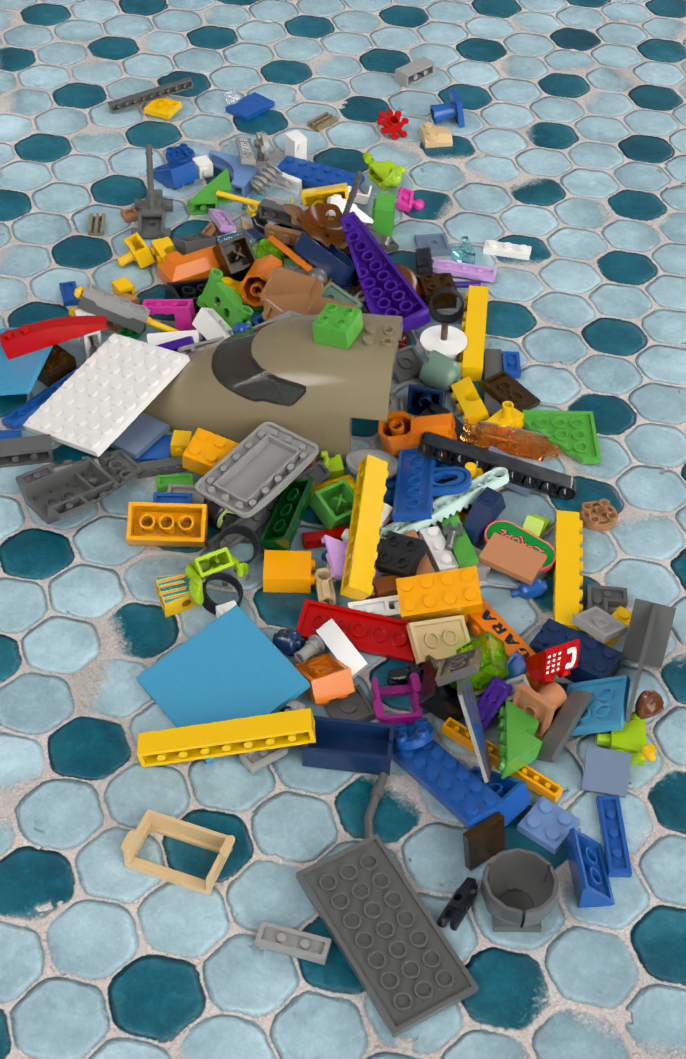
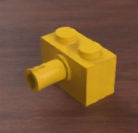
(137, 252)
(508, 416)

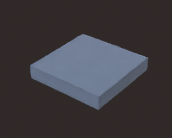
(437, 243)
(606, 771)

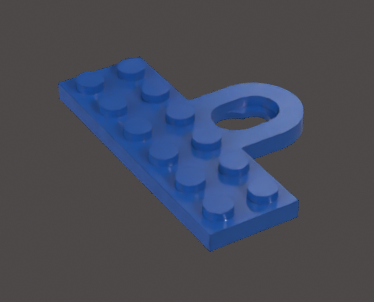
(418, 485)

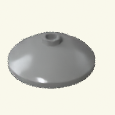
(357, 455)

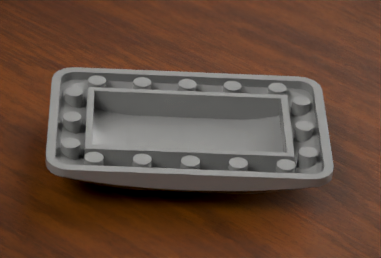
(257, 469)

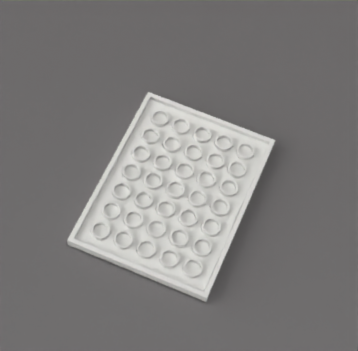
(106, 394)

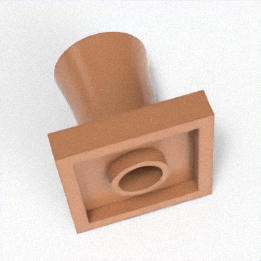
(540, 704)

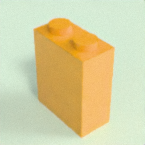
(288, 571)

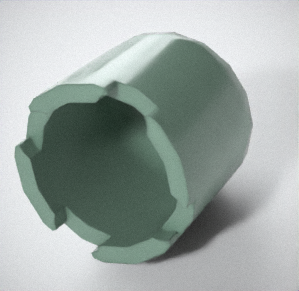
(440, 371)

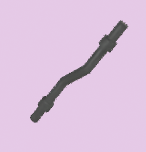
(376, 794)

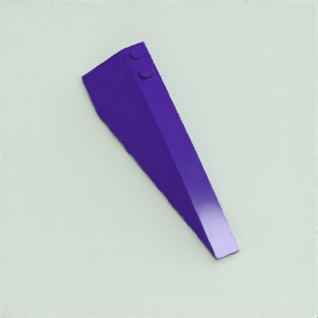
(381, 281)

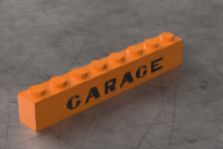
(490, 621)

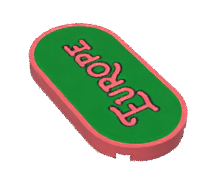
(523, 537)

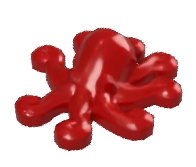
(392, 123)

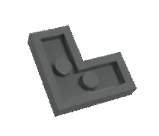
(606, 596)

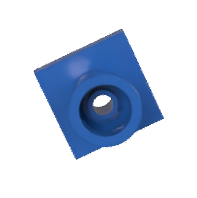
(449, 110)

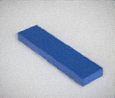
(613, 836)

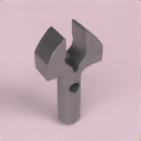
(458, 531)

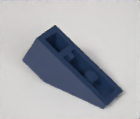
(483, 512)

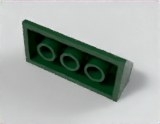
(288, 515)

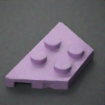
(336, 556)

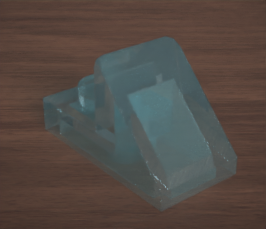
(464, 252)

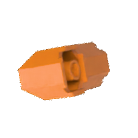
(187, 267)
(256, 279)
(404, 431)

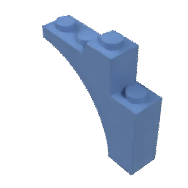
(239, 173)

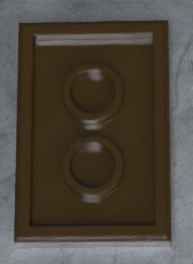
(506, 388)

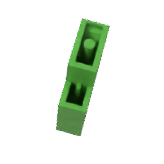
(207, 196)
(516, 739)

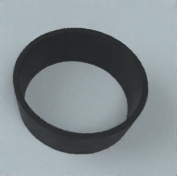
(446, 318)
(245, 531)
(208, 603)

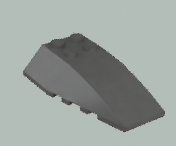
(76, 485)

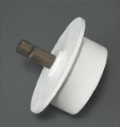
(444, 339)

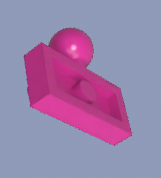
(405, 200)

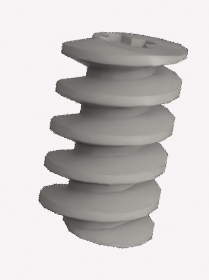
(265, 177)

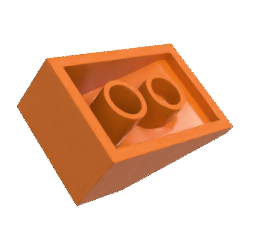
(327, 678)

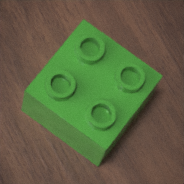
(384, 213)
(337, 326)
(334, 504)

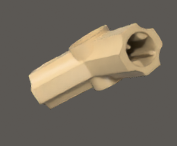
(324, 585)

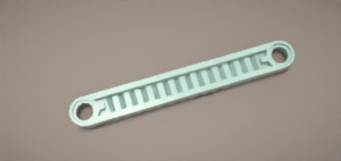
(450, 503)

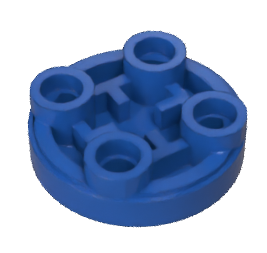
(179, 153)
(413, 735)

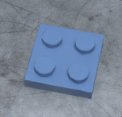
(548, 824)

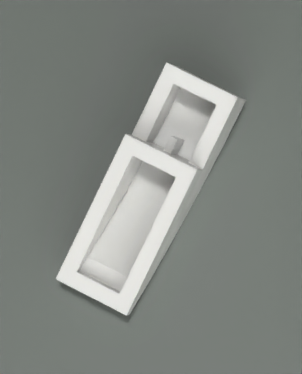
(342, 647)

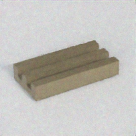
(322, 121)
(96, 218)

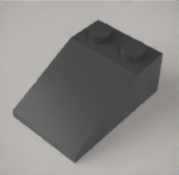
(193, 242)

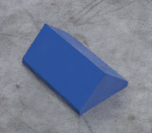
(588, 871)

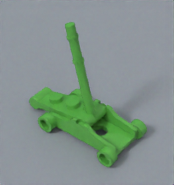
(231, 304)

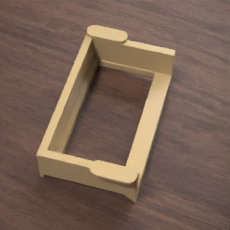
(181, 831)

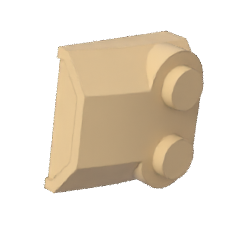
(435, 136)

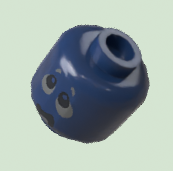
(288, 641)

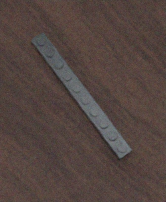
(150, 95)
(161, 467)

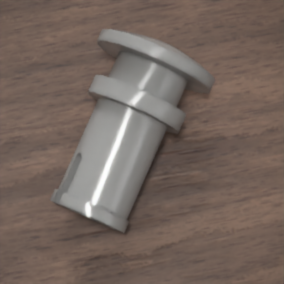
(312, 647)

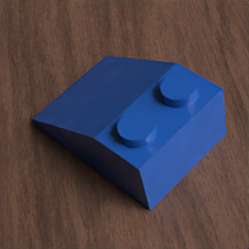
(176, 174)
(510, 790)

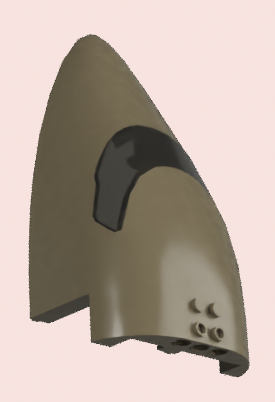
(286, 380)

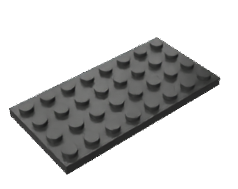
(386, 934)

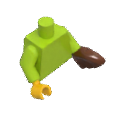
(633, 736)

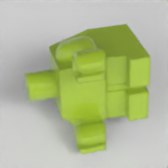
(334, 465)

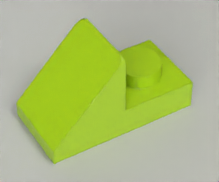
(536, 525)

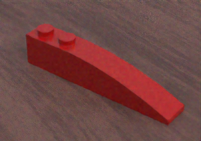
(48, 333)

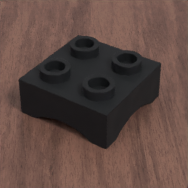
(400, 555)

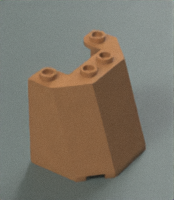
(294, 292)

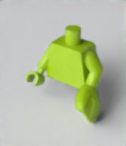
(384, 173)
(208, 565)

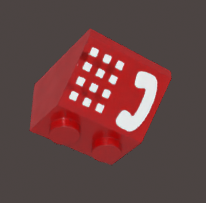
(553, 662)

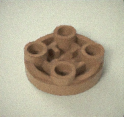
(598, 515)

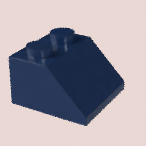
(421, 397)

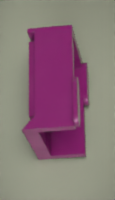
(411, 689)

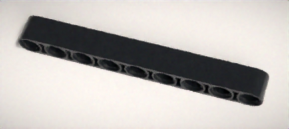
(519, 471)

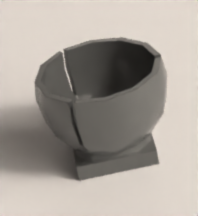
(519, 890)

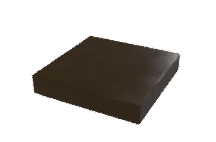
(484, 841)

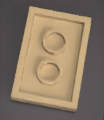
(437, 637)

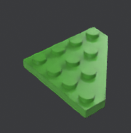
(569, 430)

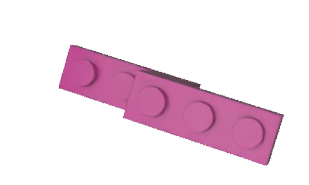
(181, 308)

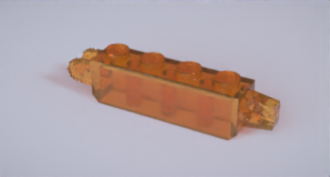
(510, 440)

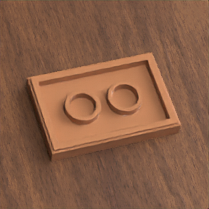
(512, 558)

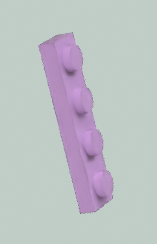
(222, 220)
(465, 270)

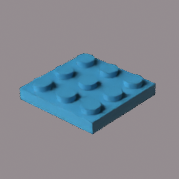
(606, 707)

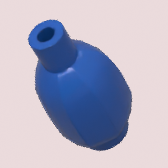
(240, 327)
(530, 591)

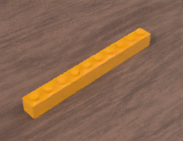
(534, 780)

